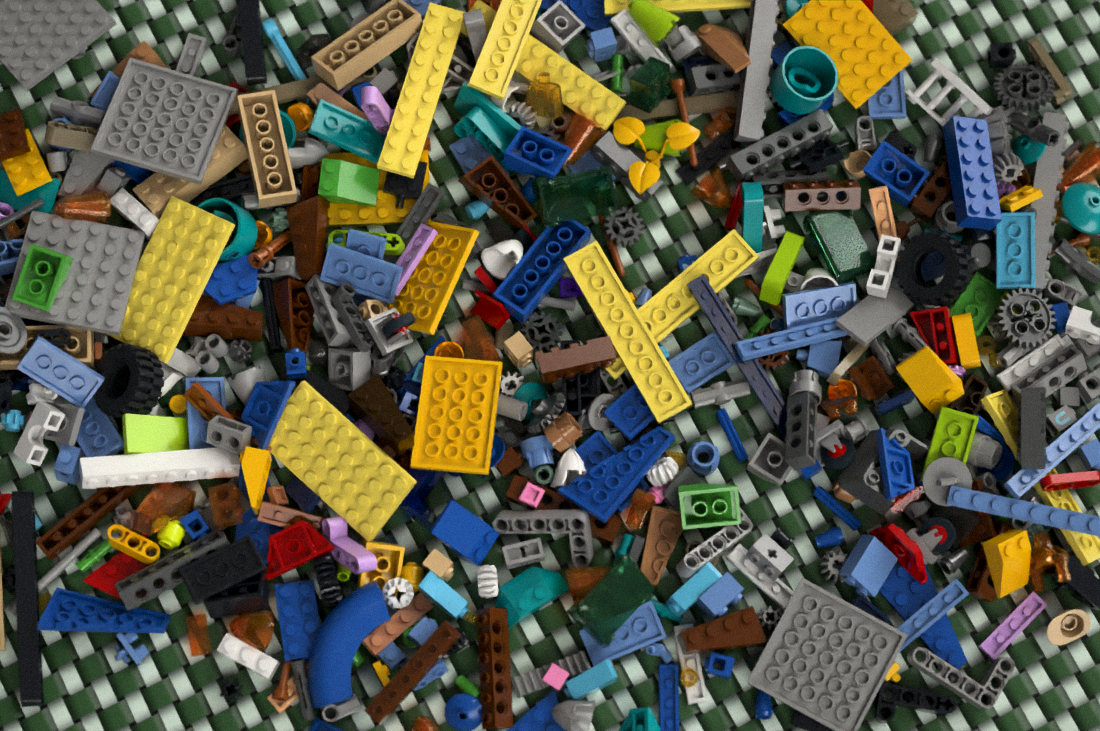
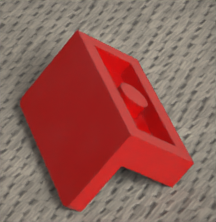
(490, 310)

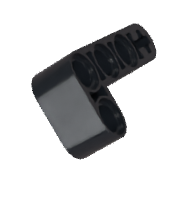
(916, 703)

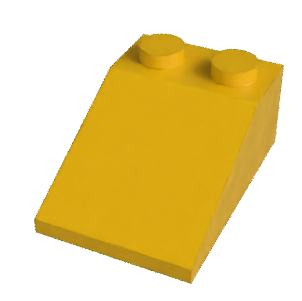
(930, 379)
(256, 468)
(1008, 560)
(389, 563)

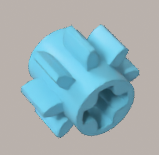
(13, 420)

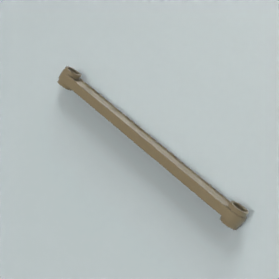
(298, 89)
(667, 109)

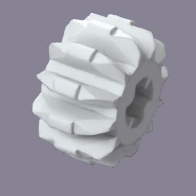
(507, 381)
(663, 471)
(487, 581)

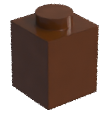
(509, 463)

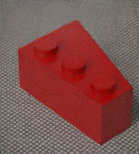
(937, 332)

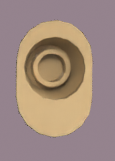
(1068, 626)

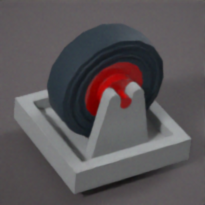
(391, 330)
(833, 447)
(934, 537)

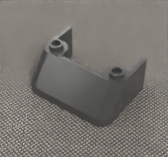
(863, 481)

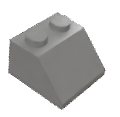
(557, 27)
(348, 367)
(769, 461)

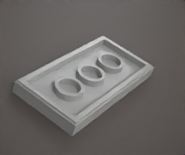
(874, 316)

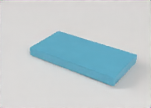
(1015, 251)

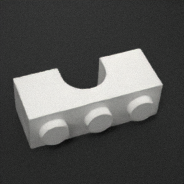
(134, 211)
(882, 274)
(1080, 326)
(30, 445)
(248, 656)

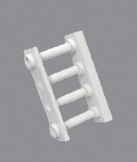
(952, 83)

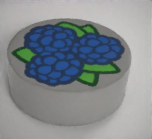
(777, 323)

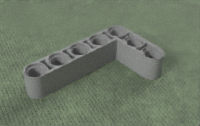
(551, 526)
(707, 552)
(961, 679)

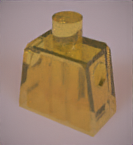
(545, 97)

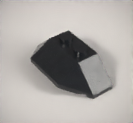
(580, 389)

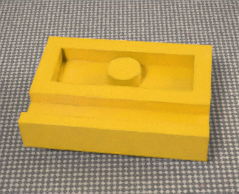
(1020, 198)
(382, 672)

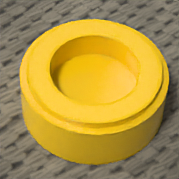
(178, 404)

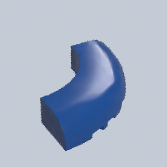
(338, 641)

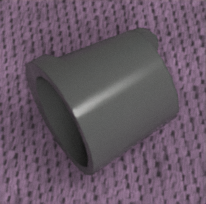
(979, 254)

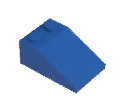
(535, 154)
(897, 172)
(464, 533)

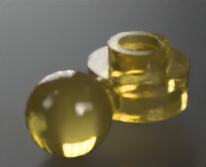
(990, 351)

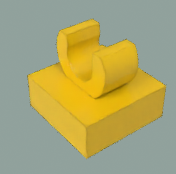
(892, 674)

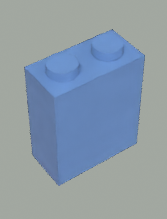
(868, 566)

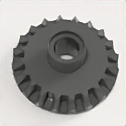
(12, 332)
(545, 412)

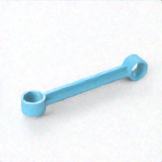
(273, 33)

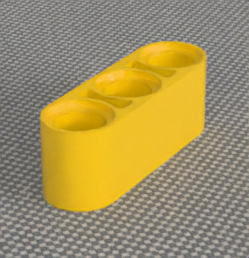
(966, 341)
(129, 536)

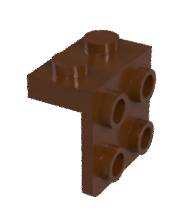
(871, 379)

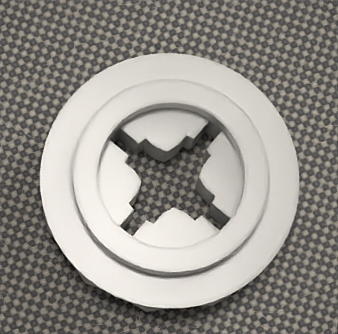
(403, 586)

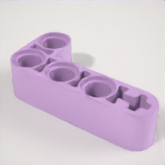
(376, 109)
(347, 550)

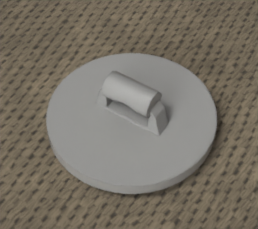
(941, 475)

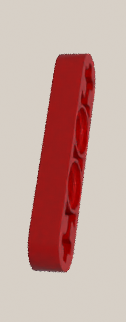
(1070, 480)

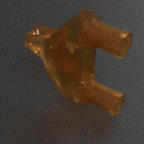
(1044, 557)

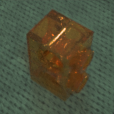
(221, 507)

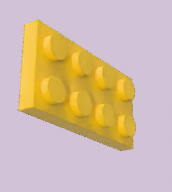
(27, 170)

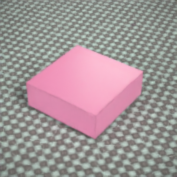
(531, 495)
(555, 677)

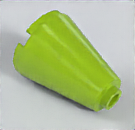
(652, 20)
(655, 137)

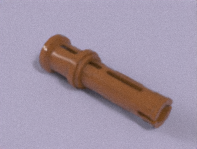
(266, 252)

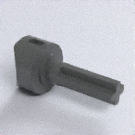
(918, 509)

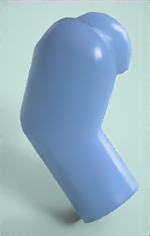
(658, 649)

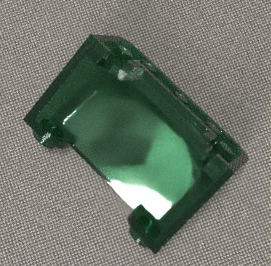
(575, 196)
(840, 244)
(612, 600)

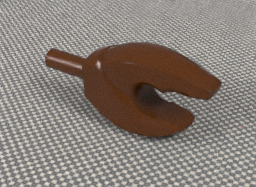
(903, 228)

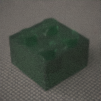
(650, 84)

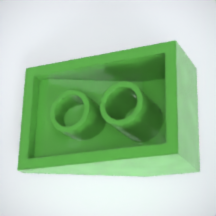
(348, 183)
(41, 277)
(708, 505)

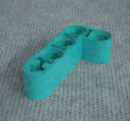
(485, 131)
(752, 214)

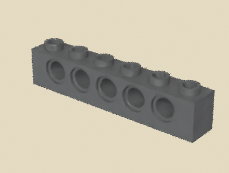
(815, 121)
(163, 569)

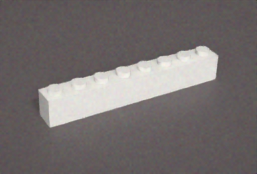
(158, 467)

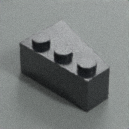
(1083, 583)
(240, 599)

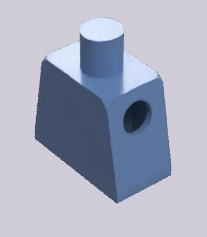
(821, 357)
(68, 463)

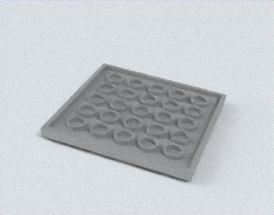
(47, 34)
(164, 121)
(98, 278)
(826, 658)

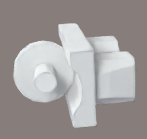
(773, 232)
(41, 393)

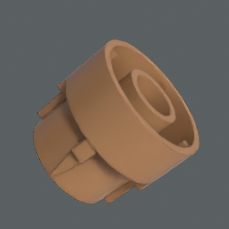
(563, 431)

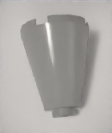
(245, 382)

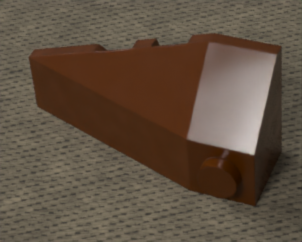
(294, 312)

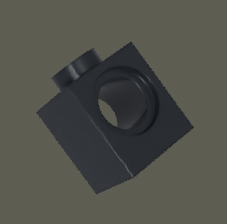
(996, 60)

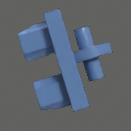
(137, 654)

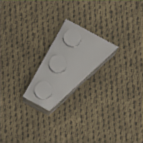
(84, 173)

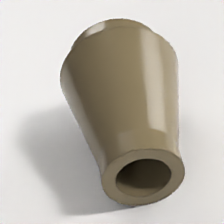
(502, 335)

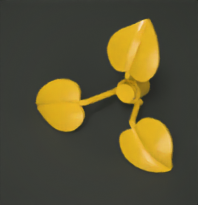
(646, 174)

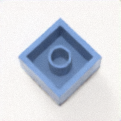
(720, 596)

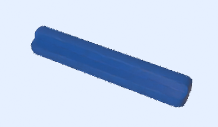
(989, 430)
(732, 435)
(837, 508)

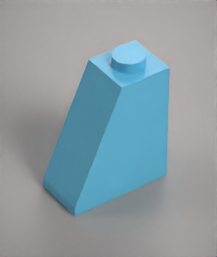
(690, 592)
(443, 596)
(591, 681)

